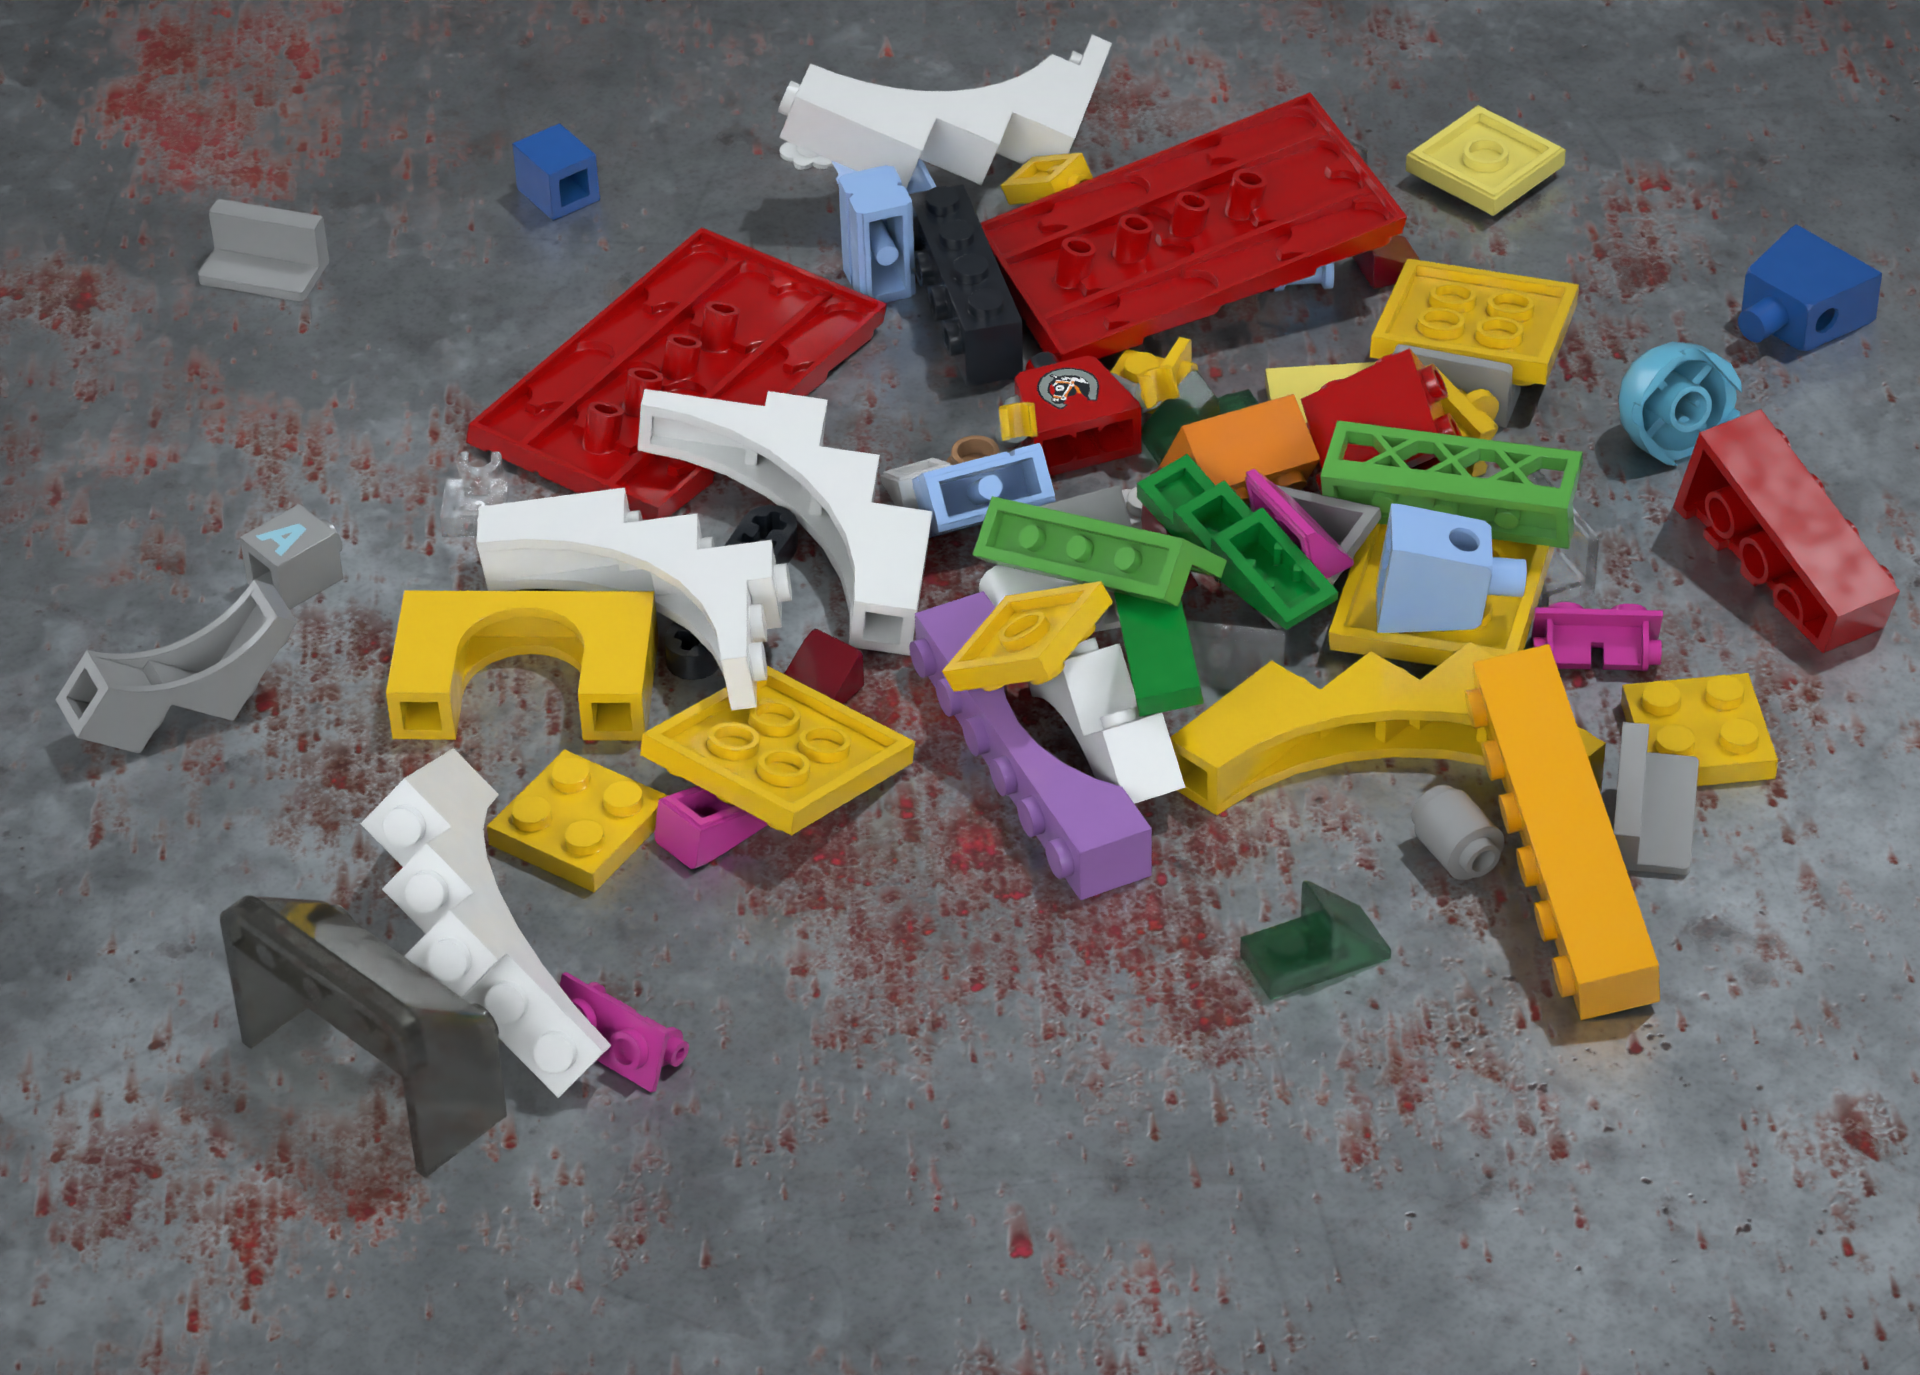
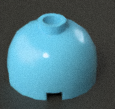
(1674, 396)

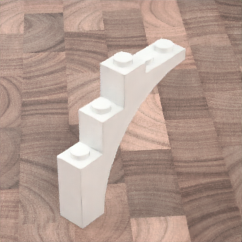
(829, 490)
(600, 545)
(470, 938)

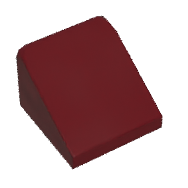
(1385, 263)
(828, 666)

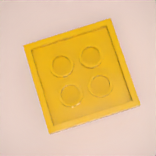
(1478, 317)
(1503, 625)
(784, 758)

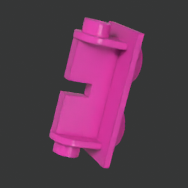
(1624, 632)
(637, 1042)

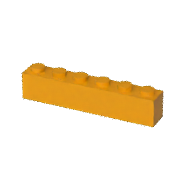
(1564, 833)

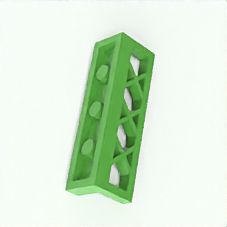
(1505, 501)
(1091, 551)

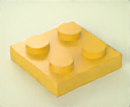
(1028, 637)
(1706, 719)
(577, 820)

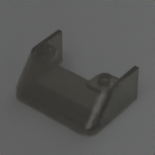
(317, 958)

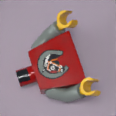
(1080, 410)

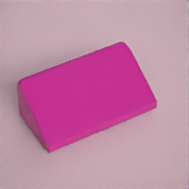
(1297, 524)

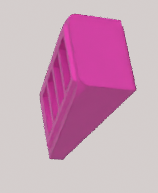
(700, 826)

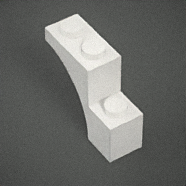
(1103, 713)

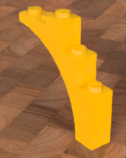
(1371, 711)

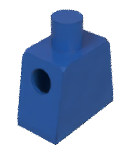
(1807, 292)

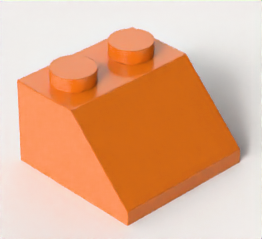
(1257, 437)

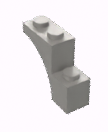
(213, 671)

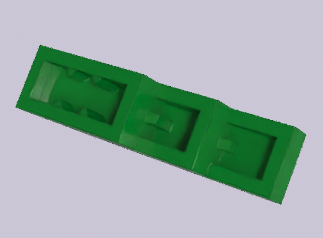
(1260, 557)
(1158, 655)

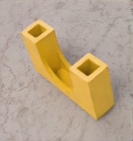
(455, 634)

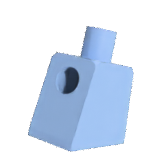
(1440, 572)

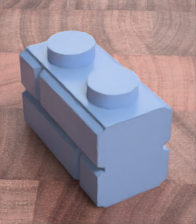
(877, 233)
(964, 490)

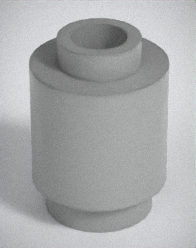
(1457, 832)

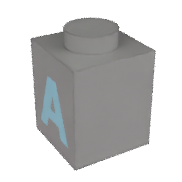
(293, 554)

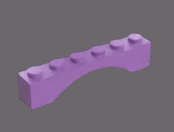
(1083, 823)

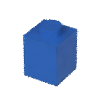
(556, 171)

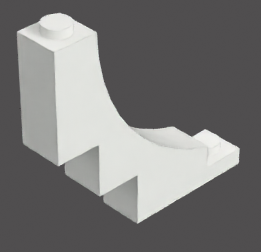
(954, 130)

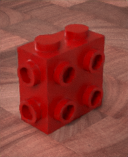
(1388, 394)

